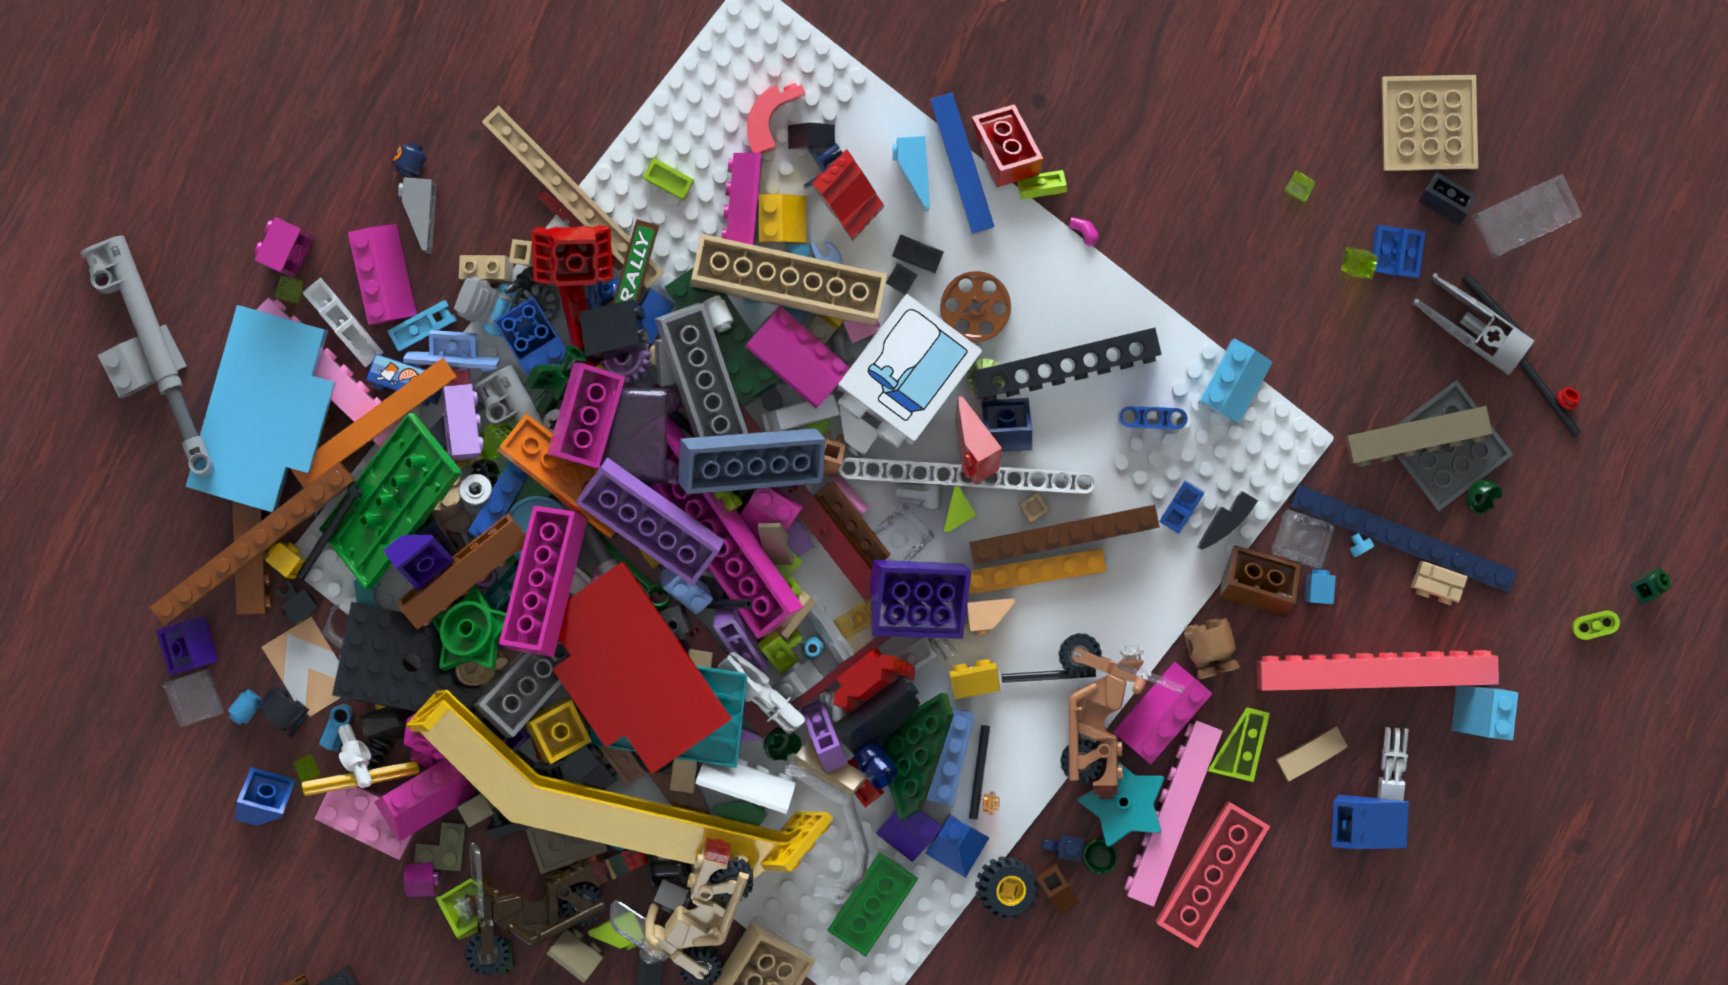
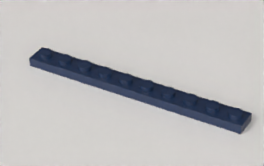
(1403, 538)

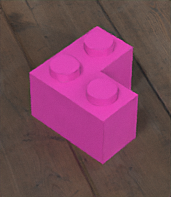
(422, 750)

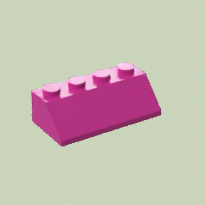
(743, 197)
(382, 274)
(797, 356)
(586, 415)
(1162, 714)
(424, 798)

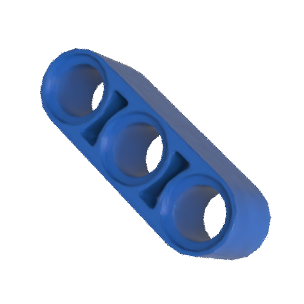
(1163, 414)

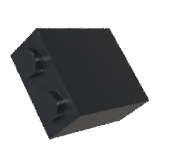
(613, 330)

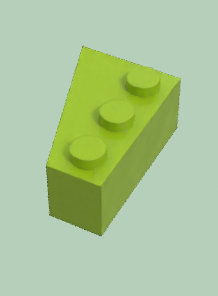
(1243, 746)

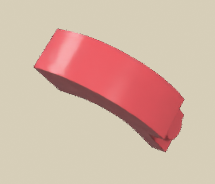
(761, 112)

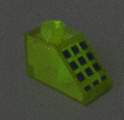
(492, 439)

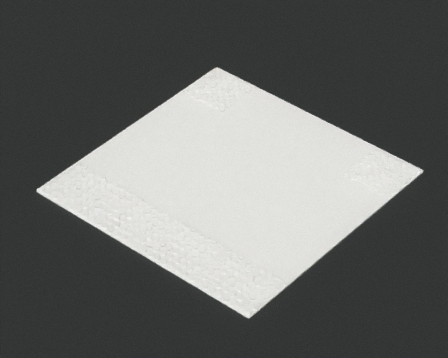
(1059, 300)

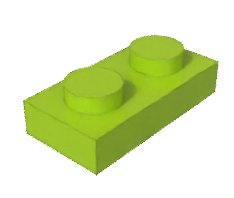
(1042, 185)

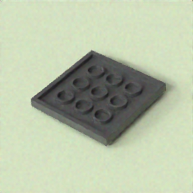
(1452, 470)

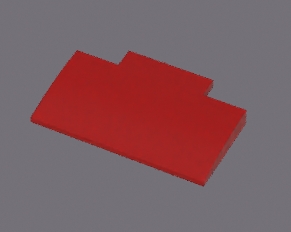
(634, 672)

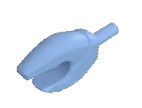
(834, 255)

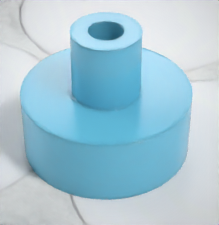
(1360, 545)

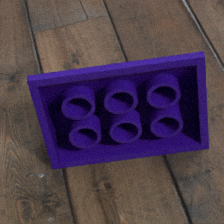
(919, 599)

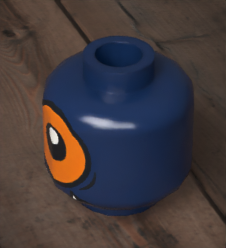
(409, 160)

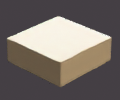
(1034, 507)

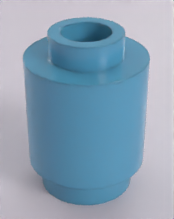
(244, 707)

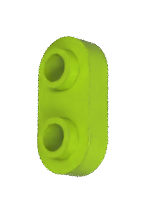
(1595, 625)

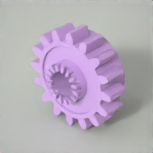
(631, 368)

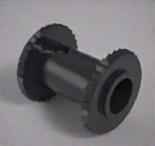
(667, 869)

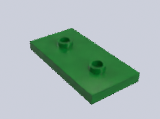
(872, 904)

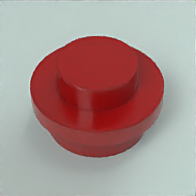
(1568, 398)

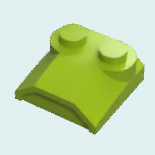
(460, 926)

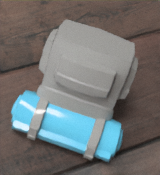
(484, 303)

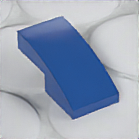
(1182, 506)

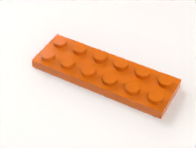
(528, 450)

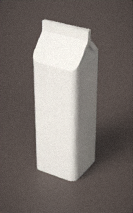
(799, 415)

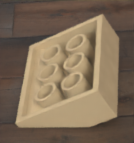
(765, 960)

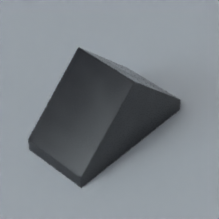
(811, 135)

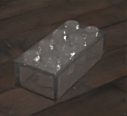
(1527, 216)

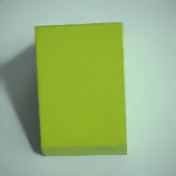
(959, 510)

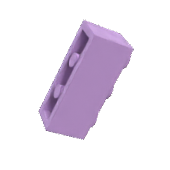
(461, 422)

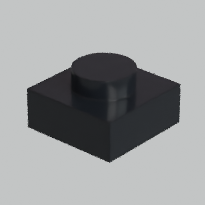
(901, 279)

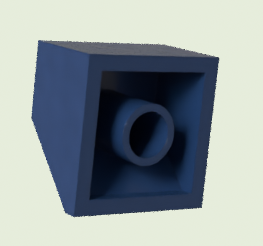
(1009, 423)

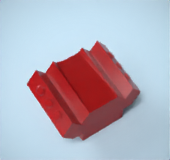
(848, 194)
(572, 255)
(868, 678)

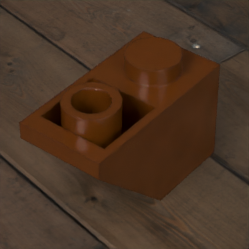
(1057, 889)

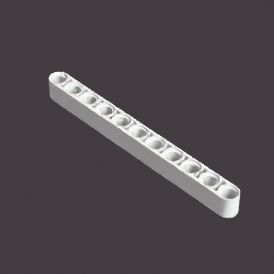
(955, 480)

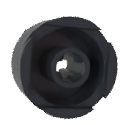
(283, 711)

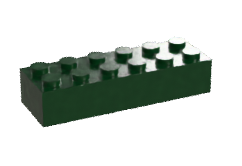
(746, 371)

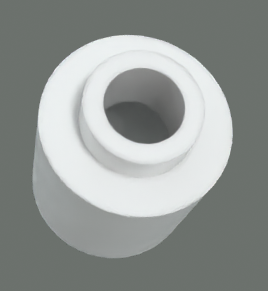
(718, 314)

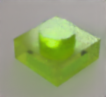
(289, 289)

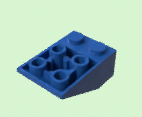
(531, 335)
(1369, 823)

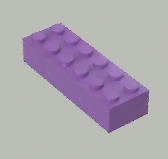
(650, 521)

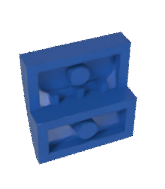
(1398, 250)

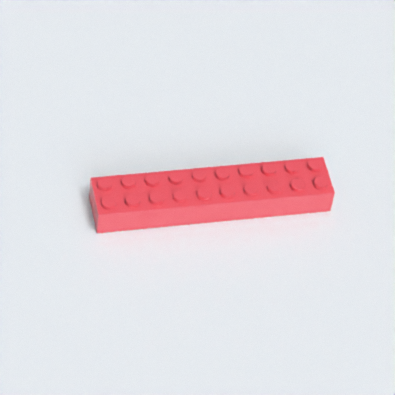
(1377, 672)

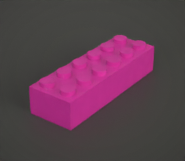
(543, 581)

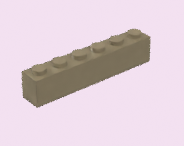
(1417, 435)

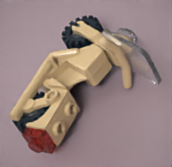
(692, 930)

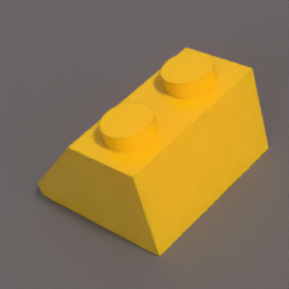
(782, 218)

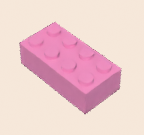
(357, 815)

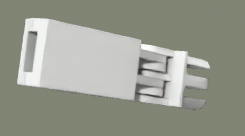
(763, 695)
(1393, 787)

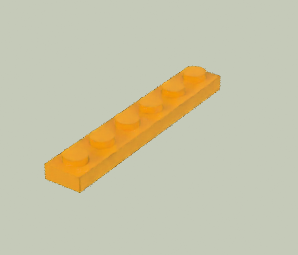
(1037, 571)

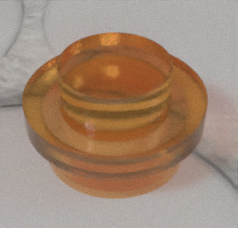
(991, 803)

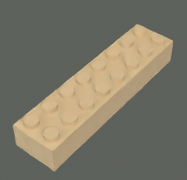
(788, 280)

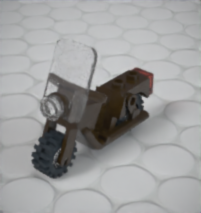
(526, 919)

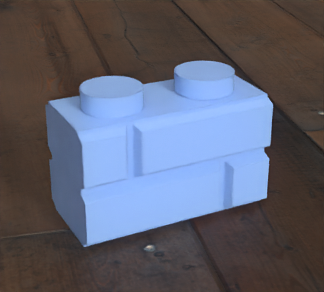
(694, 596)

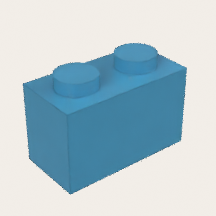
(1319, 587)

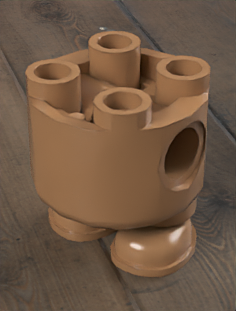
(1209, 644)

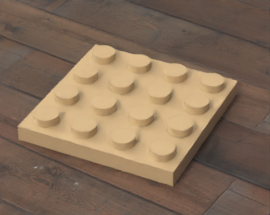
(1429, 123)

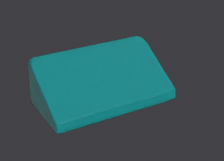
(497, 594)

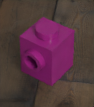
(420, 879)

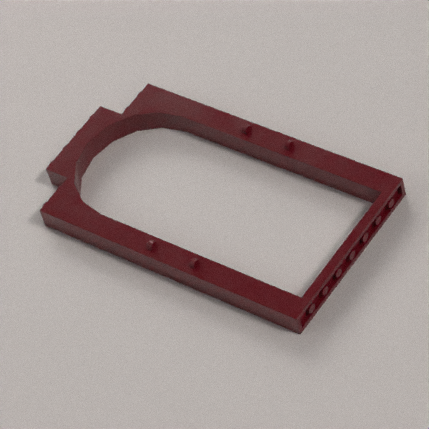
(832, 541)

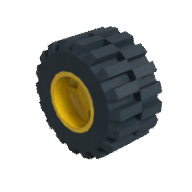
(1007, 888)

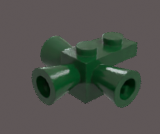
(553, 379)

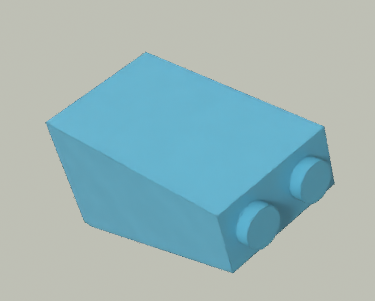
(1484, 711)

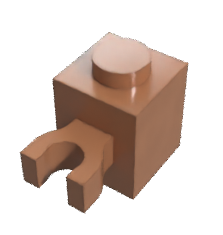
(833, 454)

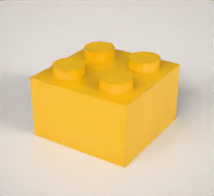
(557, 730)

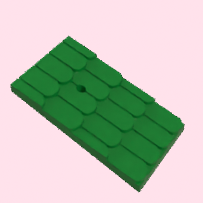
(398, 497)

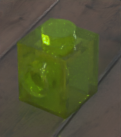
(1359, 263)

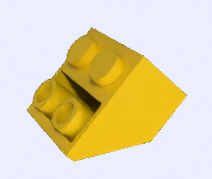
(974, 679)

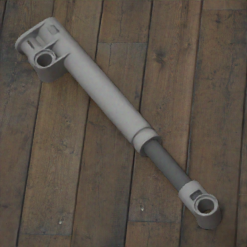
(117, 264)
(507, 391)

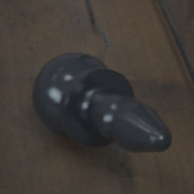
(523, 280)

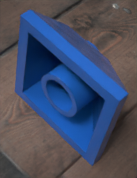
(263, 797)
(957, 845)

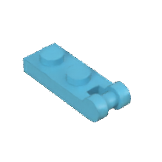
(419, 326)

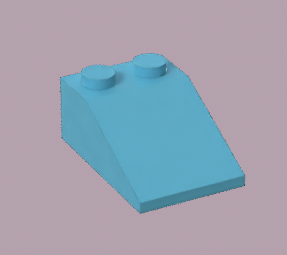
(912, 162)

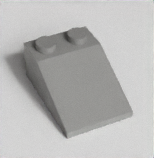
(420, 204)
(129, 367)

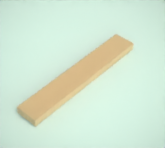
(685, 771)

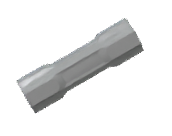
(829, 632)

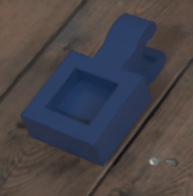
(1068, 847)

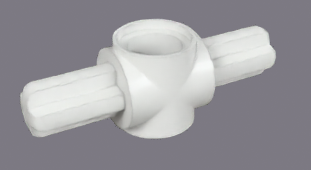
(355, 756)

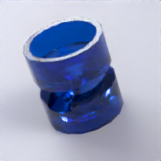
(876, 766)

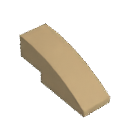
(1311, 753)

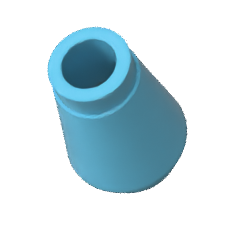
(813, 640)

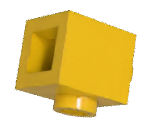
(286, 559)

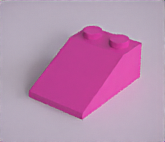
(770, 506)

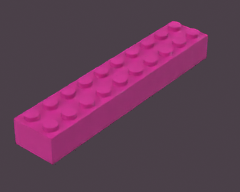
(741, 563)

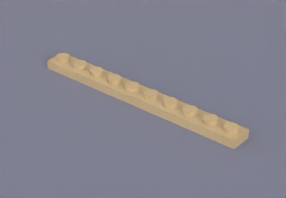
(562, 185)

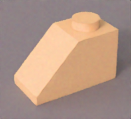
(987, 614)

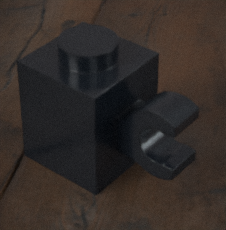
(299, 605)

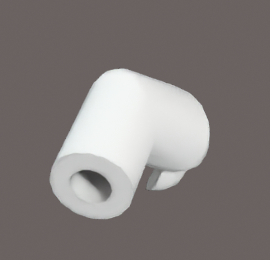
(827, 697)

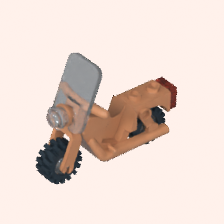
(1093, 703)

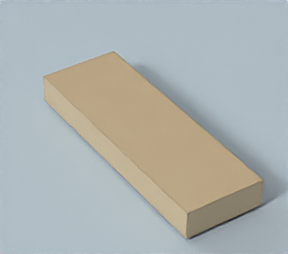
(845, 777)

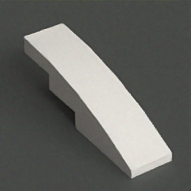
(342, 322)

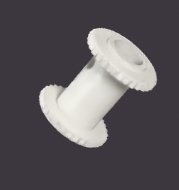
(474, 492)

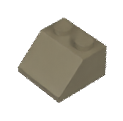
(576, 953)

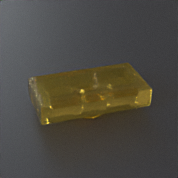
(854, 619)

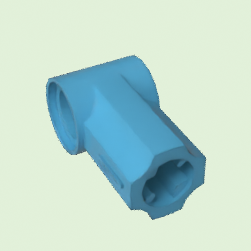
(331, 738)

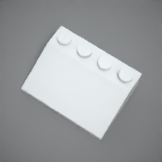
(749, 784)

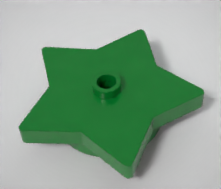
(470, 632)

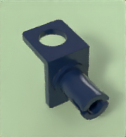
(823, 160)

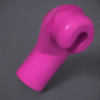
(1087, 230)

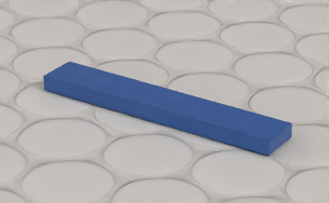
(962, 163)

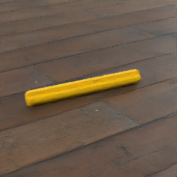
(349, 780)

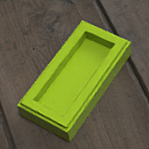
(668, 179)

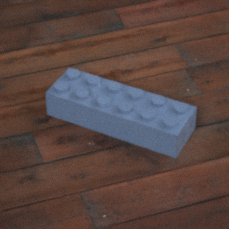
(751, 461)

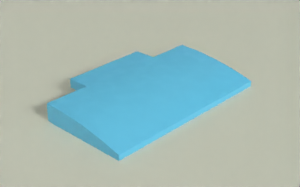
(263, 409)

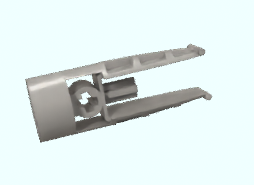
(1508, 349)

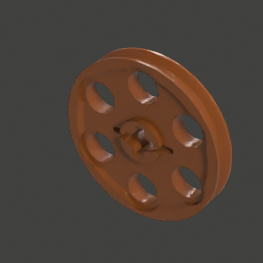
(976, 293)

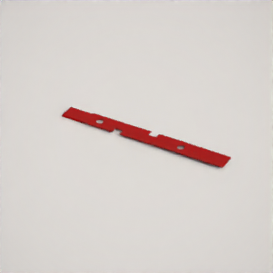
(564, 213)

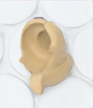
(475, 675)

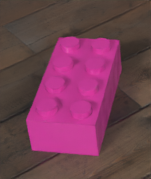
(283, 247)

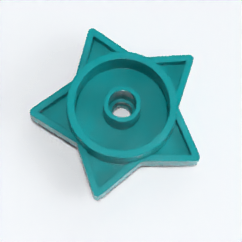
(1136, 816)

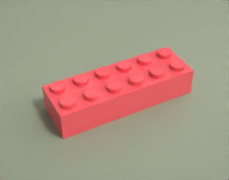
(1212, 874)

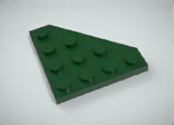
(916, 753)

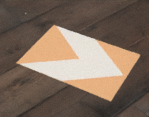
(305, 665)

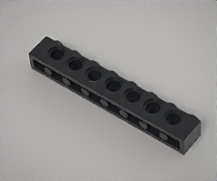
(1145, 339)

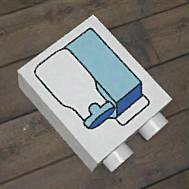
(906, 372)

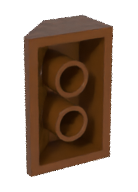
(1260, 581)

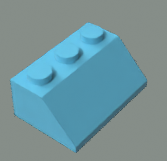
(1235, 380)

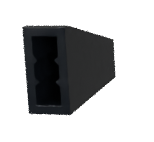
(878, 717)

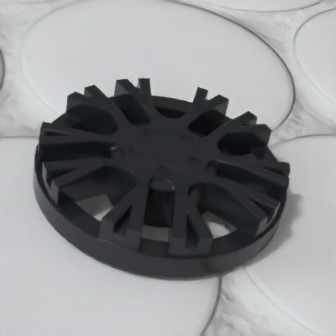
(540, 299)

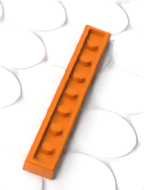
(378, 420)

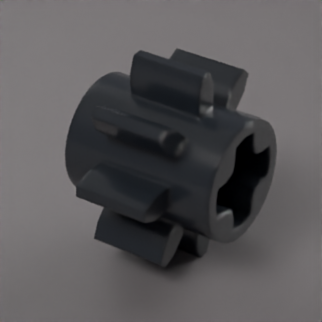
(488, 469)

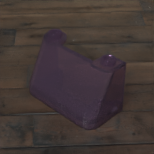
(640, 434)

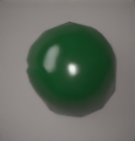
(1481, 496)
(780, 745)
(1099, 857)

